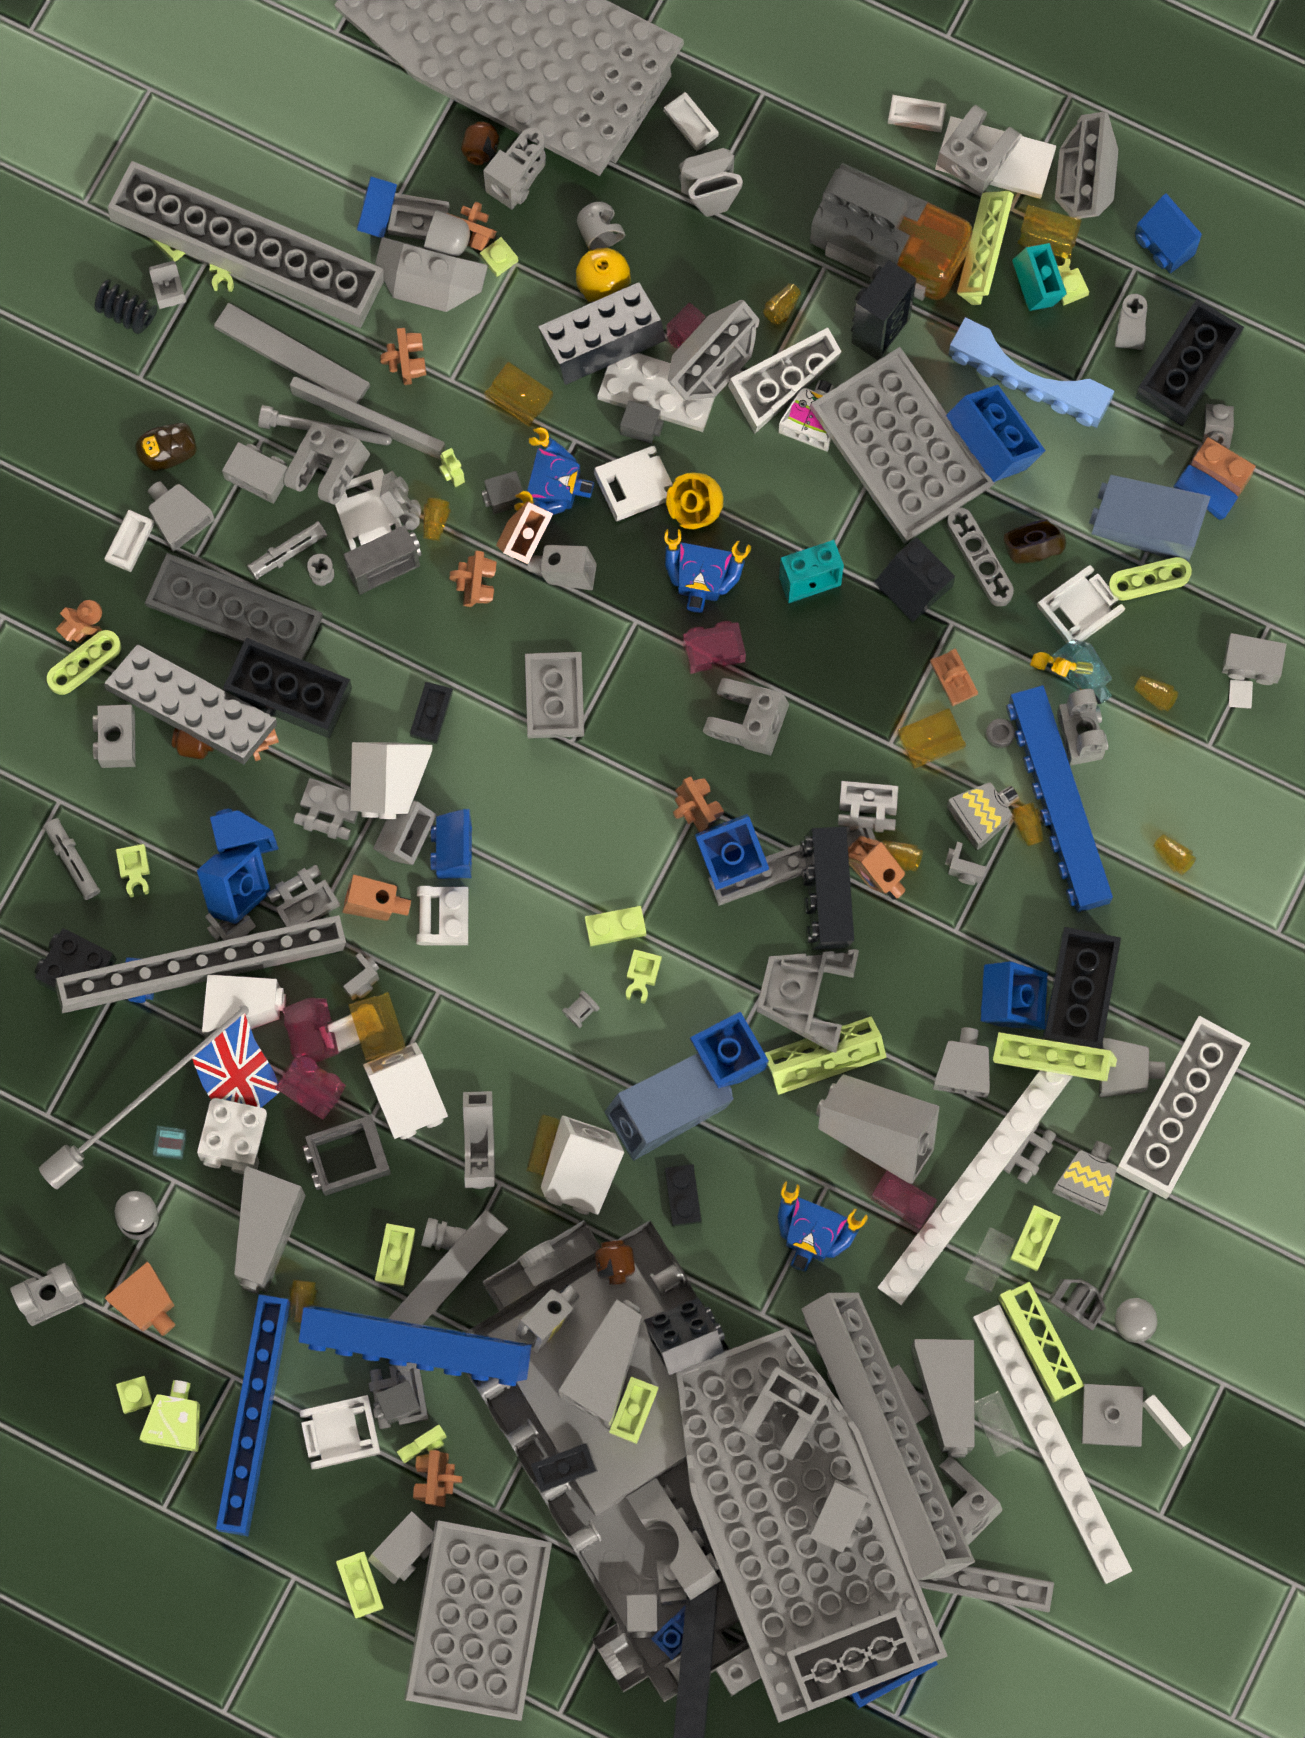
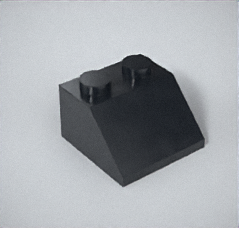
(915, 579)

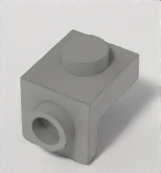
(167, 284)
(1218, 424)
(966, 871)
(226, 930)
(362, 983)

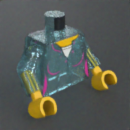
(1080, 665)

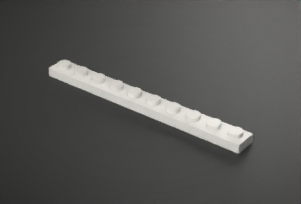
(972, 1185)
(1052, 1444)

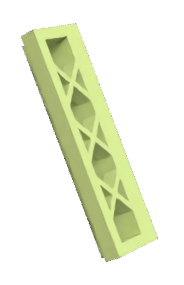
(985, 246)
(1053, 1056)
(820, 1064)
(1033, 1348)

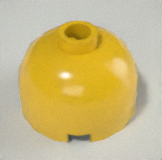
(602, 273)
(695, 500)

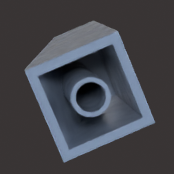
(1149, 517)
(666, 1106)

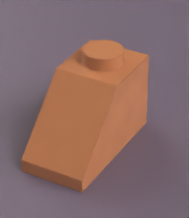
(524, 532)

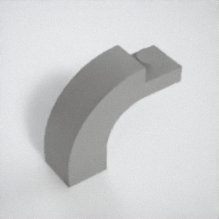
(479, 1139)

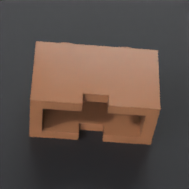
(1223, 465)

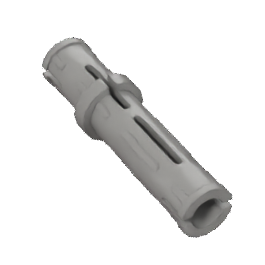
(259, 566)
(87, 886)

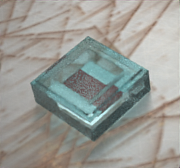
(170, 1142)

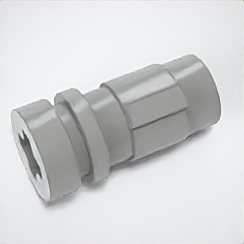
(441, 1235)

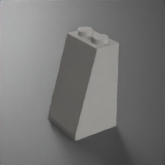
(880, 1125)
(265, 1225)
(602, 1368)
(948, 1388)

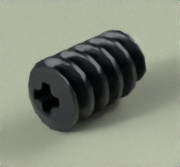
(124, 309)

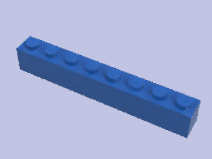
(1059, 798)
(415, 1344)
(253, 1415)

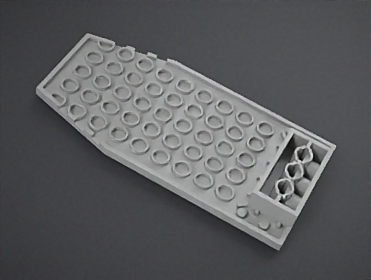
(550, 65)
(809, 1613)

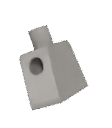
(178, 514)
(565, 566)
(964, 1066)
(1131, 1069)

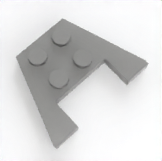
(793, 988)

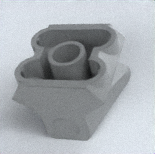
(710, 181)

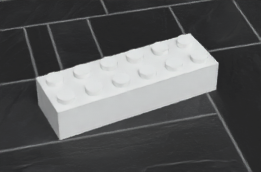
(1182, 1107)

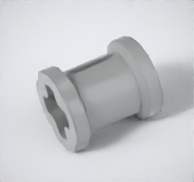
(315, 563)
(580, 1009)

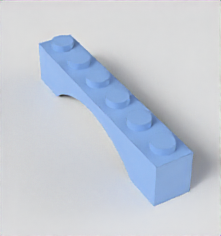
(1081, 399)

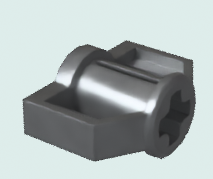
(1078, 1302)

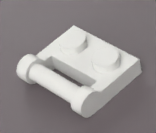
(452, 915)

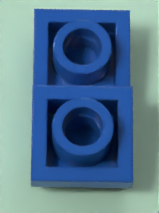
(376, 207)
(1199, 482)
(670, 1636)

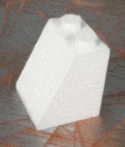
(386, 777)
(227, 993)
(406, 1091)
(581, 1166)

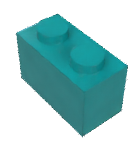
(1039, 277)

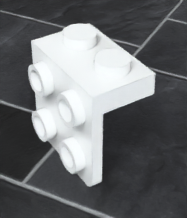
(231, 1135)

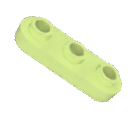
(1159, 571)
(89, 651)

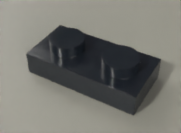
(431, 712)
(683, 1195)
(564, 1467)

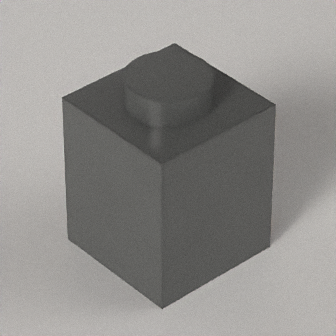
(641, 422)
(501, 492)
(396, 1403)

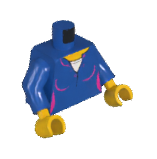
(553, 477)
(702, 570)
(814, 1229)

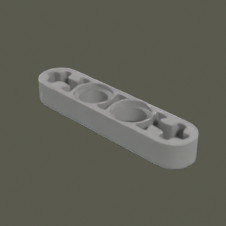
(983, 555)

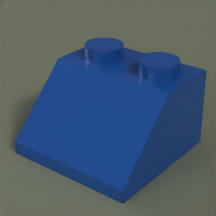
(1168, 234)
(237, 830)
(453, 845)
(731, 851)
(234, 883)
(1014, 996)
(730, 1051)

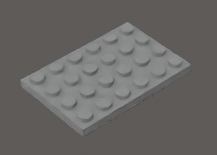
(901, 445)
(478, 1621)

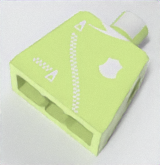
(173, 1420)

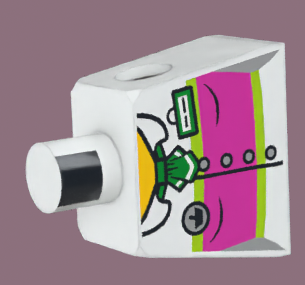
(801, 422)

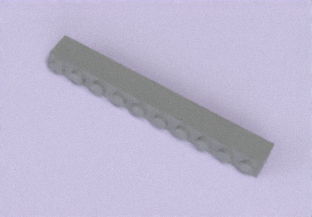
(195, 963)

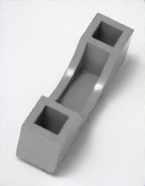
(690, 1566)

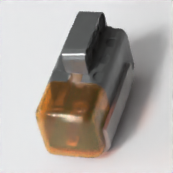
(871, 222)

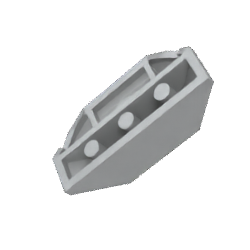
(1087, 167)
(428, 276)
(714, 352)

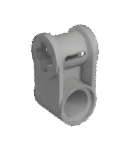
(1131, 326)

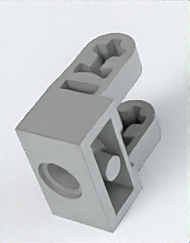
(968, 160)
(508, 173)
(324, 446)
(1077, 712)
(761, 722)
(29, 1294)
(795, 1395)
(977, 1506)

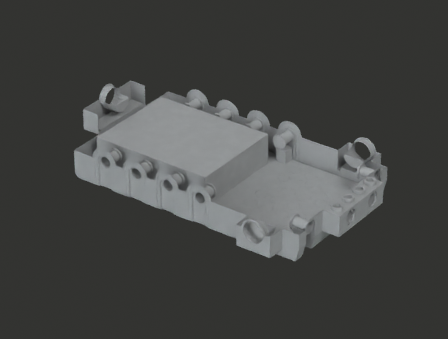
(594, 1509)

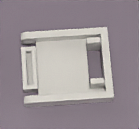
(640, 479)
(365, 513)
(1083, 603)
(335, 1432)

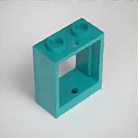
(813, 565)

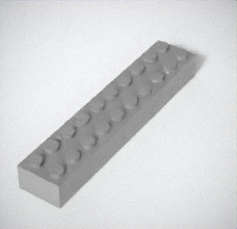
(246, 244)
(889, 1433)

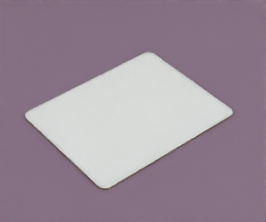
(1240, 694)

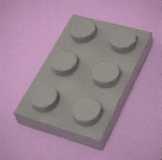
(554, 695)

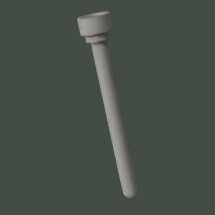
(270, 418)

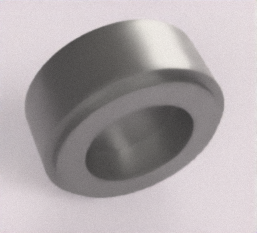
(1000, 733)

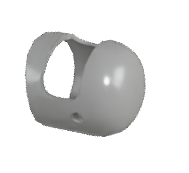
(596, 227)
(447, 235)
(135, 1213)
(1136, 1320)

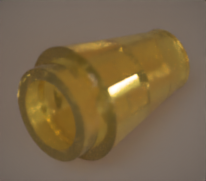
(781, 305)
(435, 517)
(1157, 693)
(1028, 823)
(1174, 854)
(906, 855)
(301, 1295)

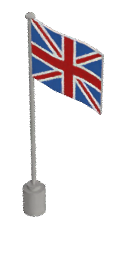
(229, 1069)

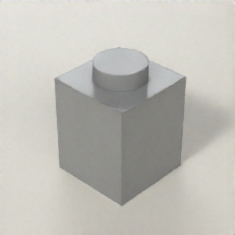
(641, 1615)

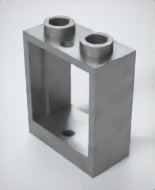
(383, 559)
(312, 1154)

